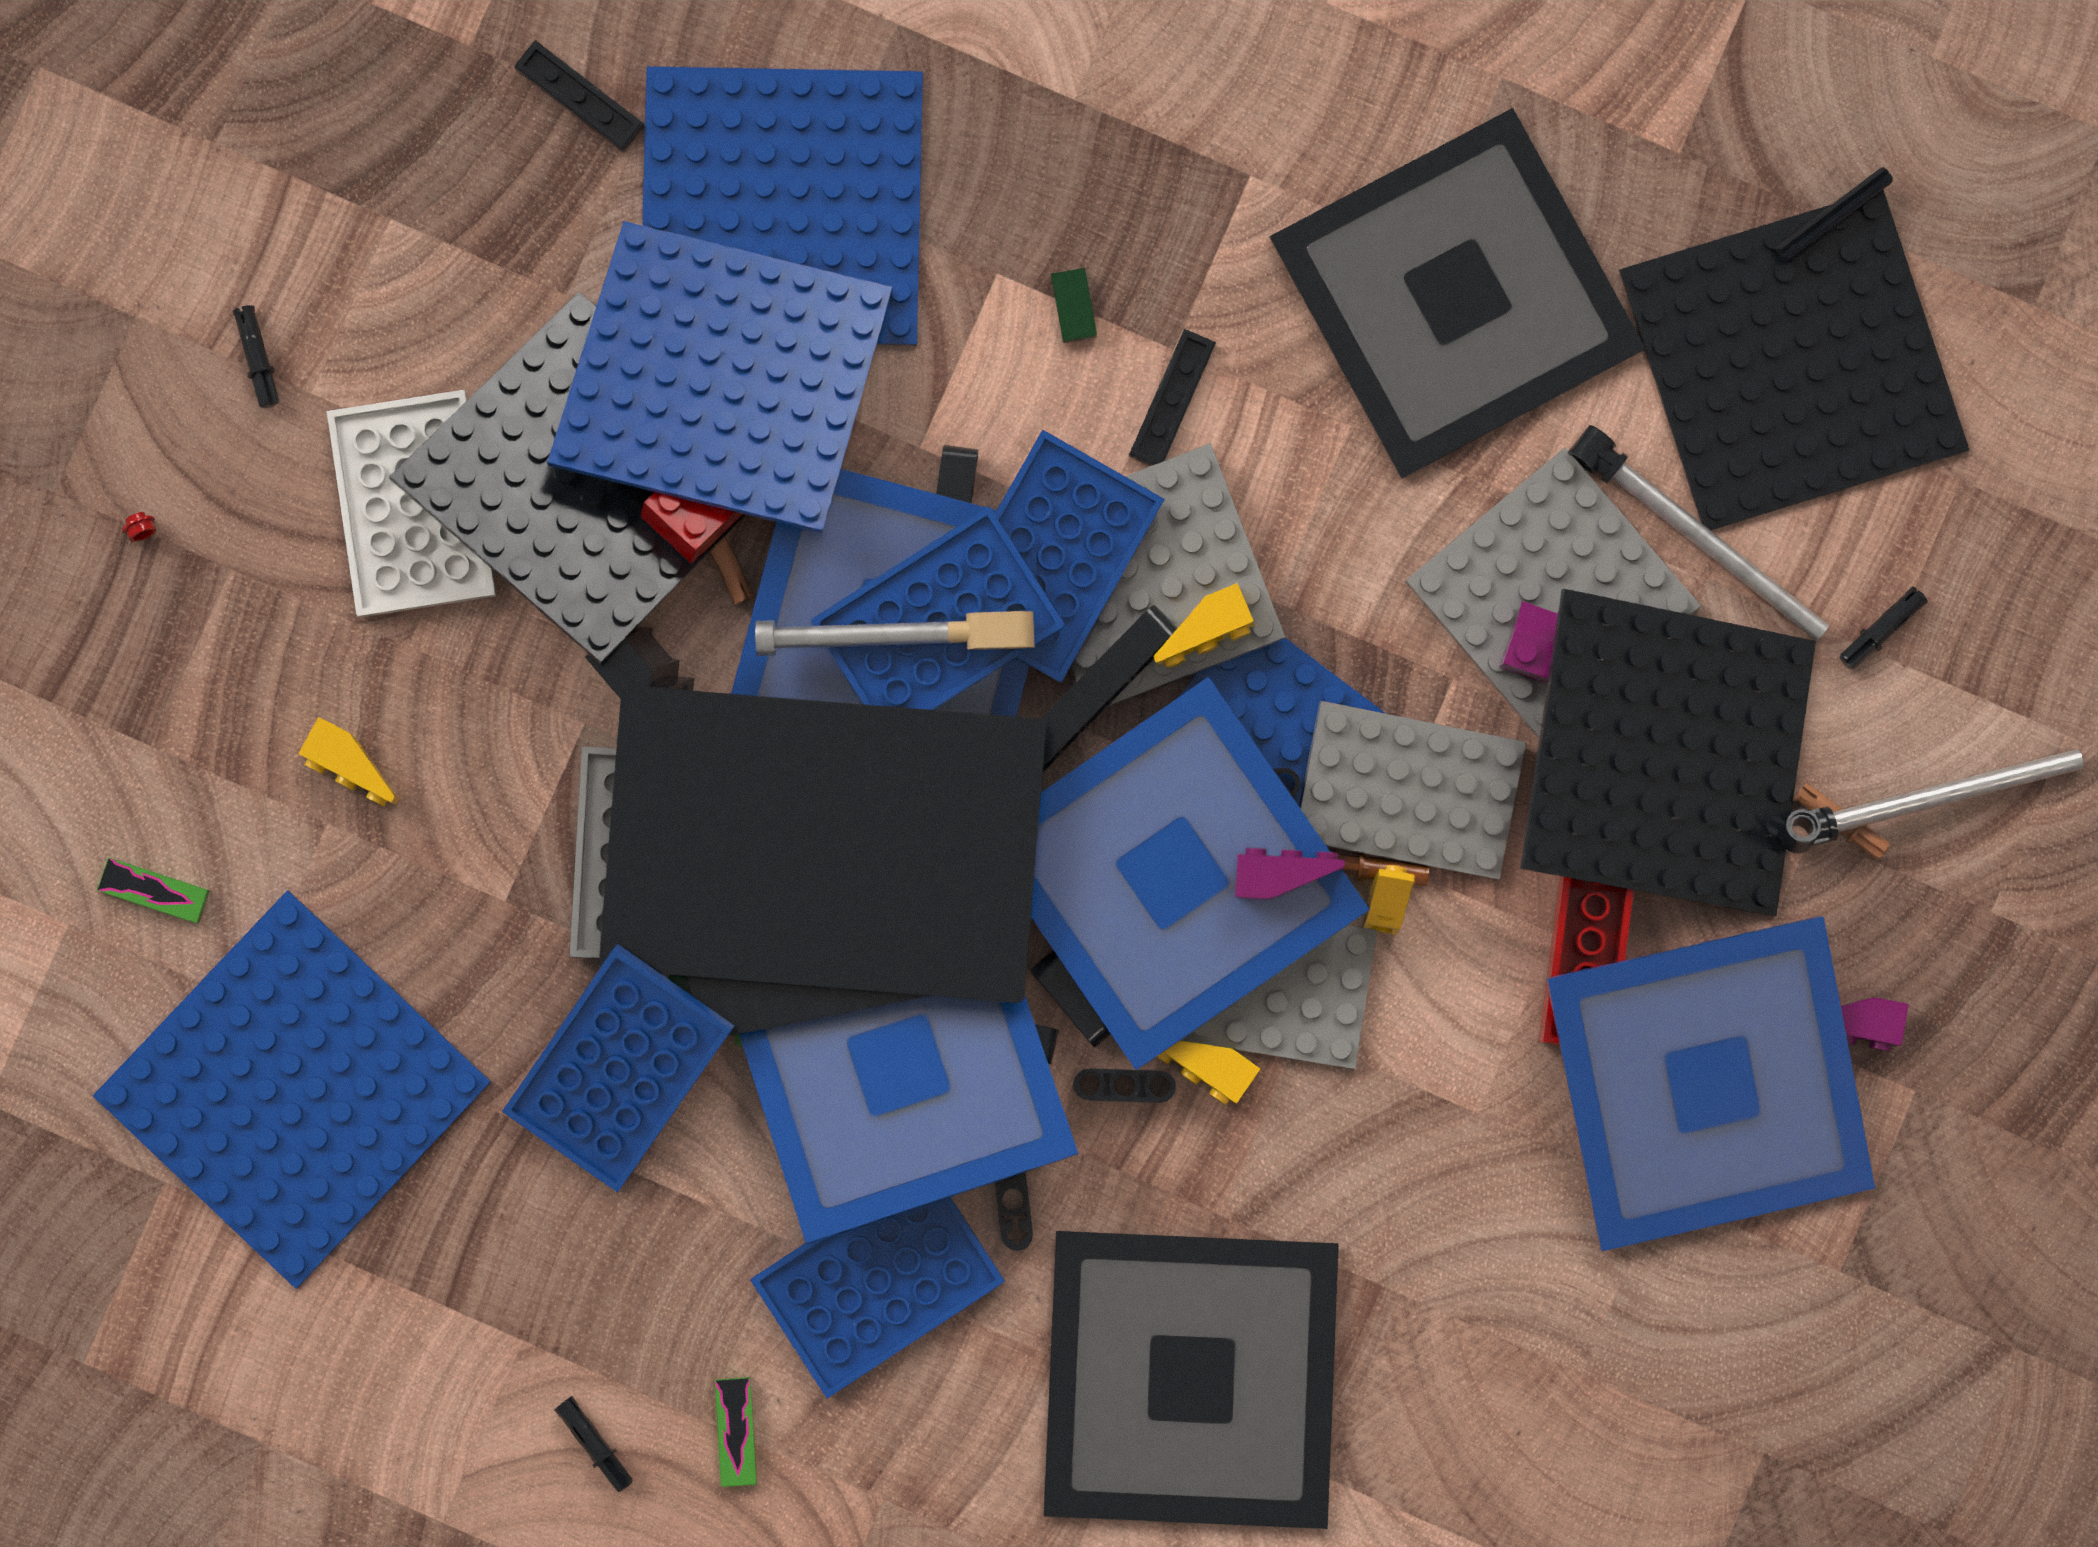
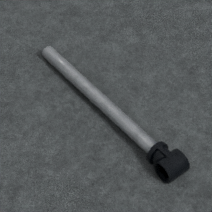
(1596, 453)
(1824, 824)

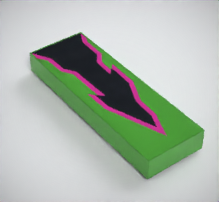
(153, 890)
(735, 1431)

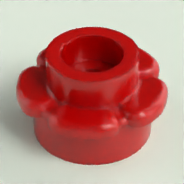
(139, 526)

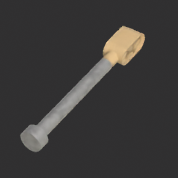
(979, 630)

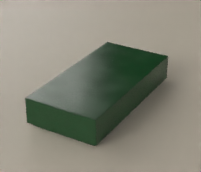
(1073, 305)

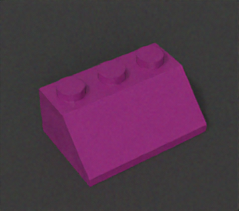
(1531, 643)

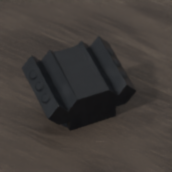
(641, 663)

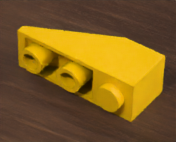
(1212, 620)
(342, 753)
(1388, 899)
(1216, 1066)

